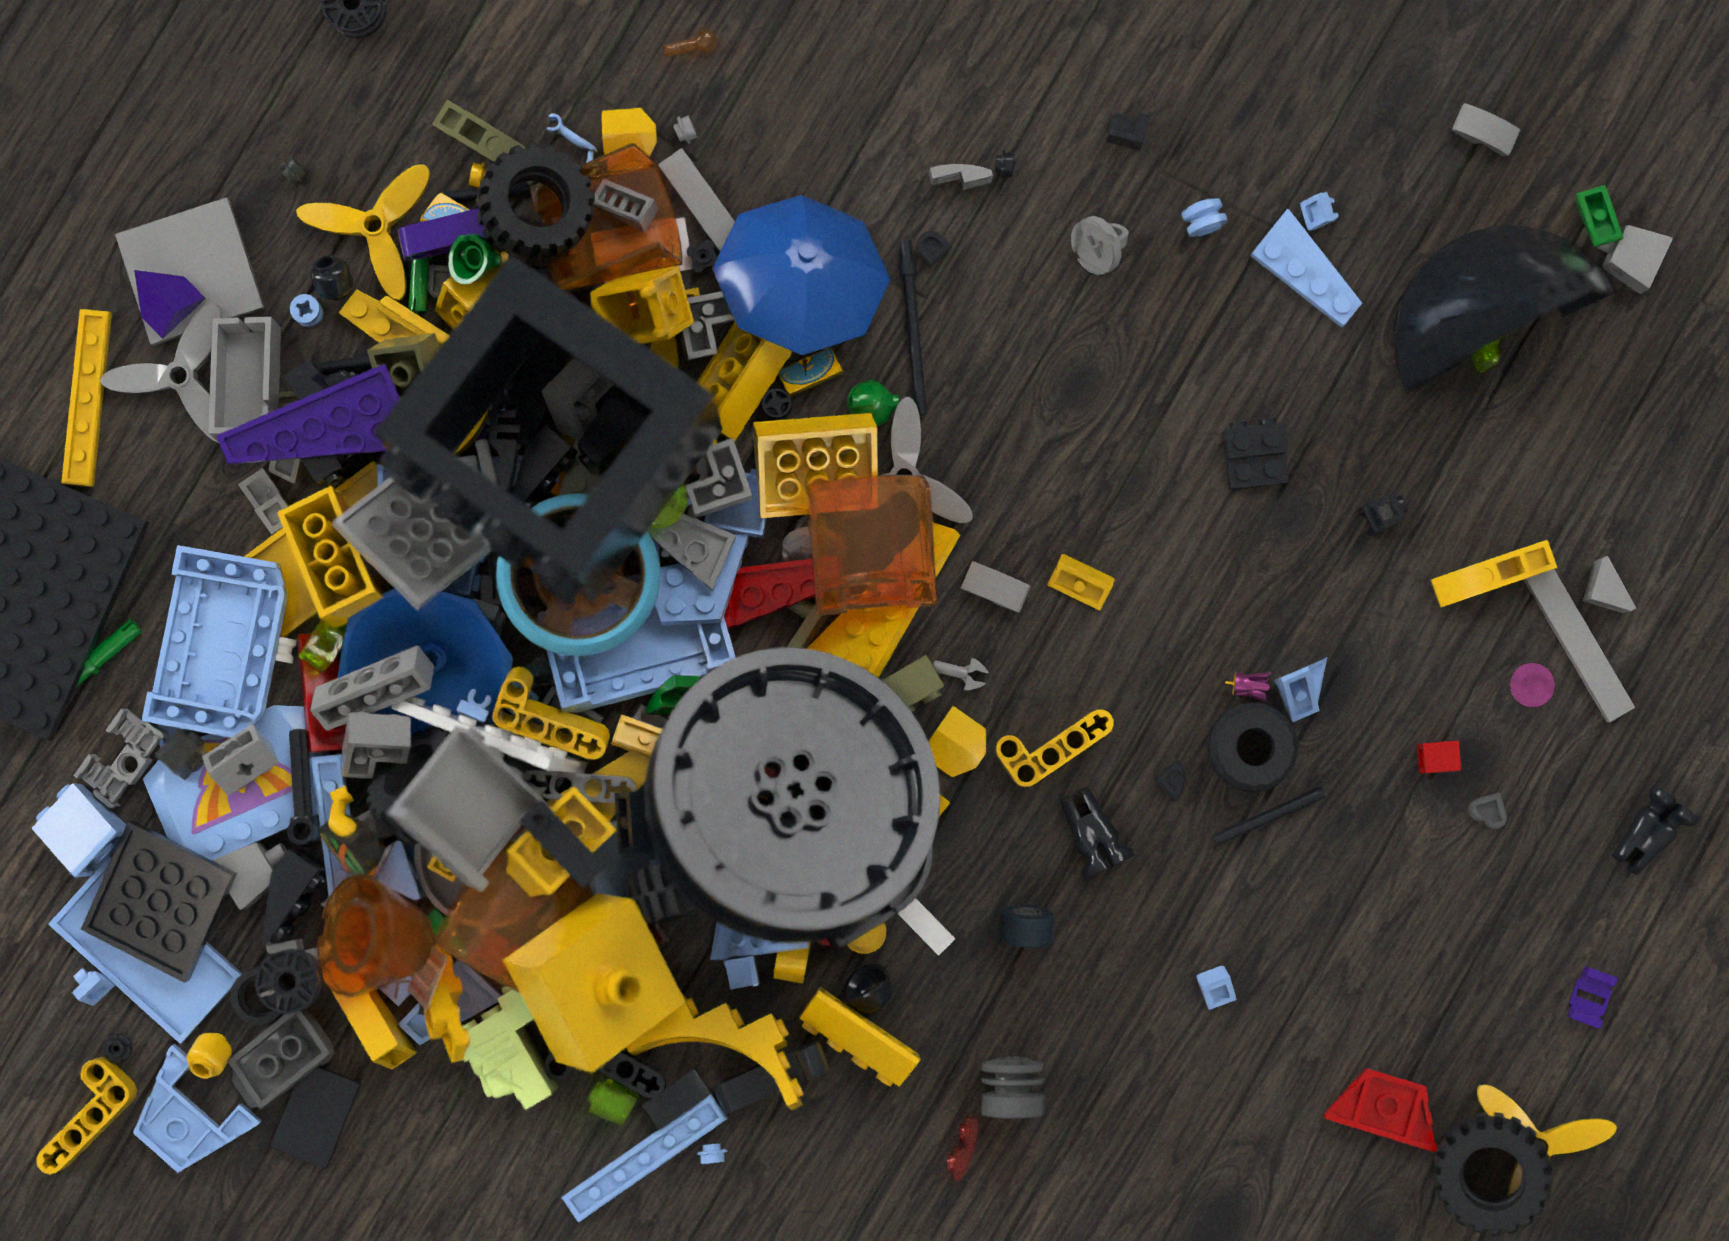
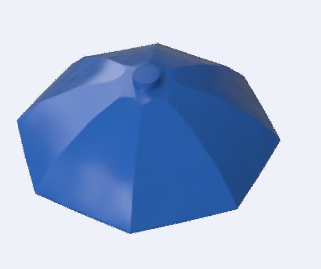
(801, 274)
(448, 631)

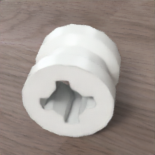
(284, 650)

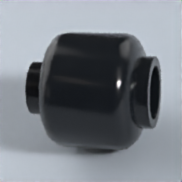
(331, 278)

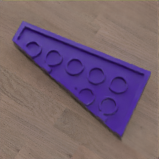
(322, 424)

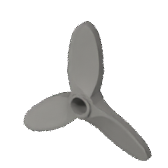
(190, 354)
(905, 453)

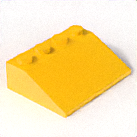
(808, 453)

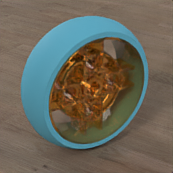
(555, 629)

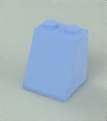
(79, 830)

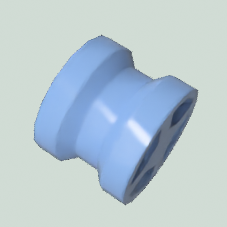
(311, 315)

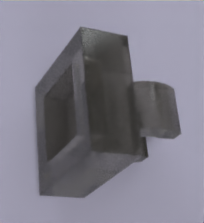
(540, 669)

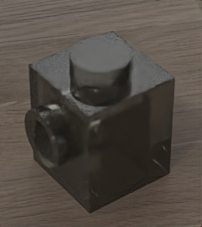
(182, 753)

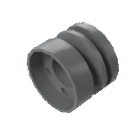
(1013, 1088)

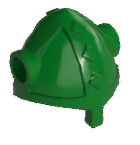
(476, 258)
(872, 398)

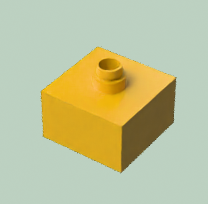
(594, 981)

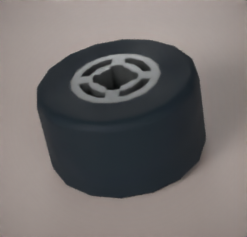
(1026, 926)

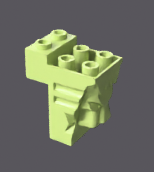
(505, 1053)

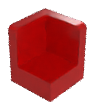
(1439, 757)

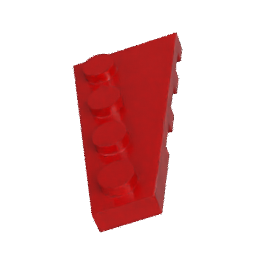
(768, 589)
(318, 738)

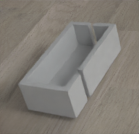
(243, 371)

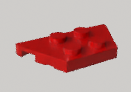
(1386, 1108)

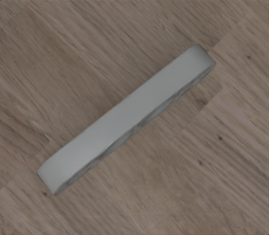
(579, 782)

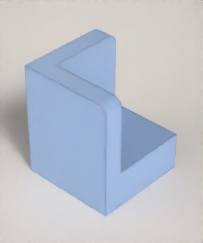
(742, 972)

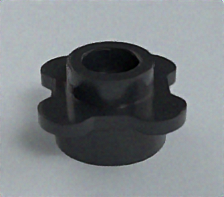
(695, 252)

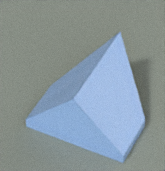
(1302, 690)

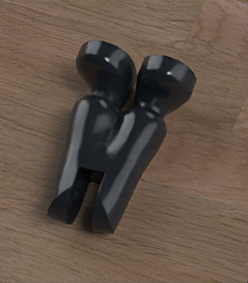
(1092, 830)
(1649, 832)

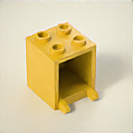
(659, 299)

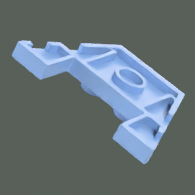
(687, 600)
(178, 1127)

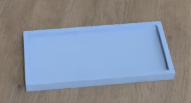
(168, 1001)

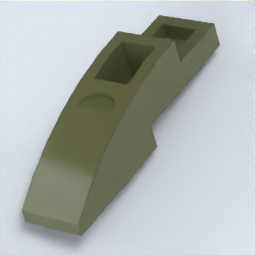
(474, 132)

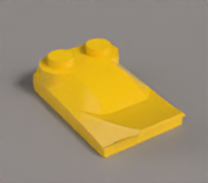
(535, 867)

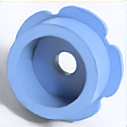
(712, 1154)

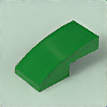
(670, 694)

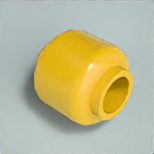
(209, 1055)

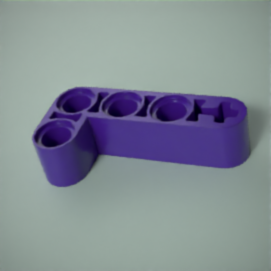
(438, 235)

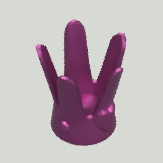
(1248, 685)

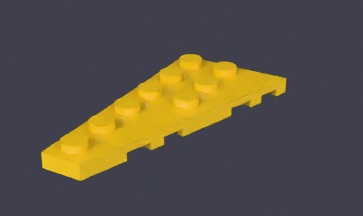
(872, 634)

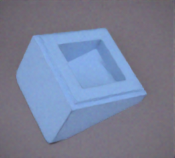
(1216, 987)

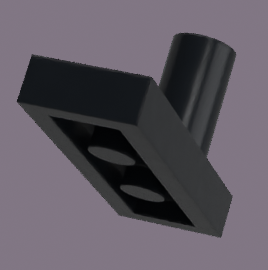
(562, 844)

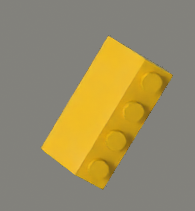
(741, 376)
(859, 1037)

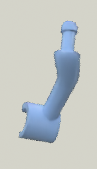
(571, 136)

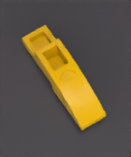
(1493, 573)
(443, 1013)

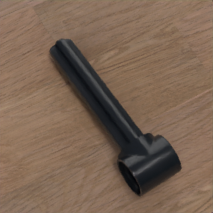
(301, 791)

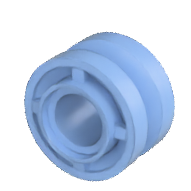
(1204, 217)

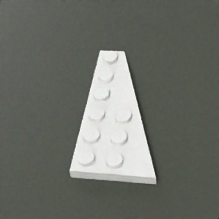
(503, 740)

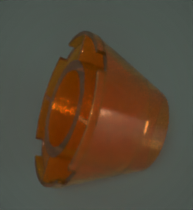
(371, 937)

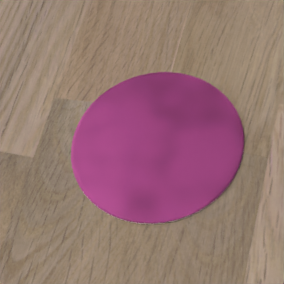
(1532, 685)

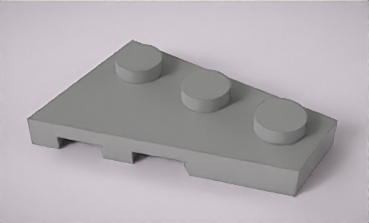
(696, 547)

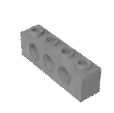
(372, 687)

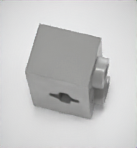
(240, 759)

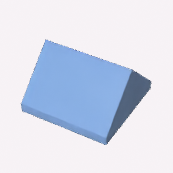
(400, 871)

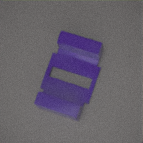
(1595, 983)

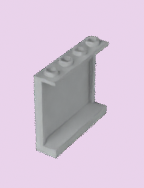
(465, 805)

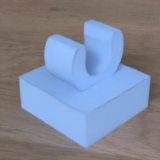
(1318, 211)
(475, 710)
(92, 986)

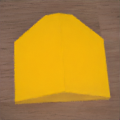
(628, 127)
(958, 743)

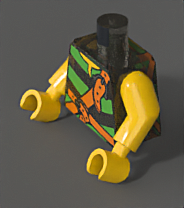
(351, 838)

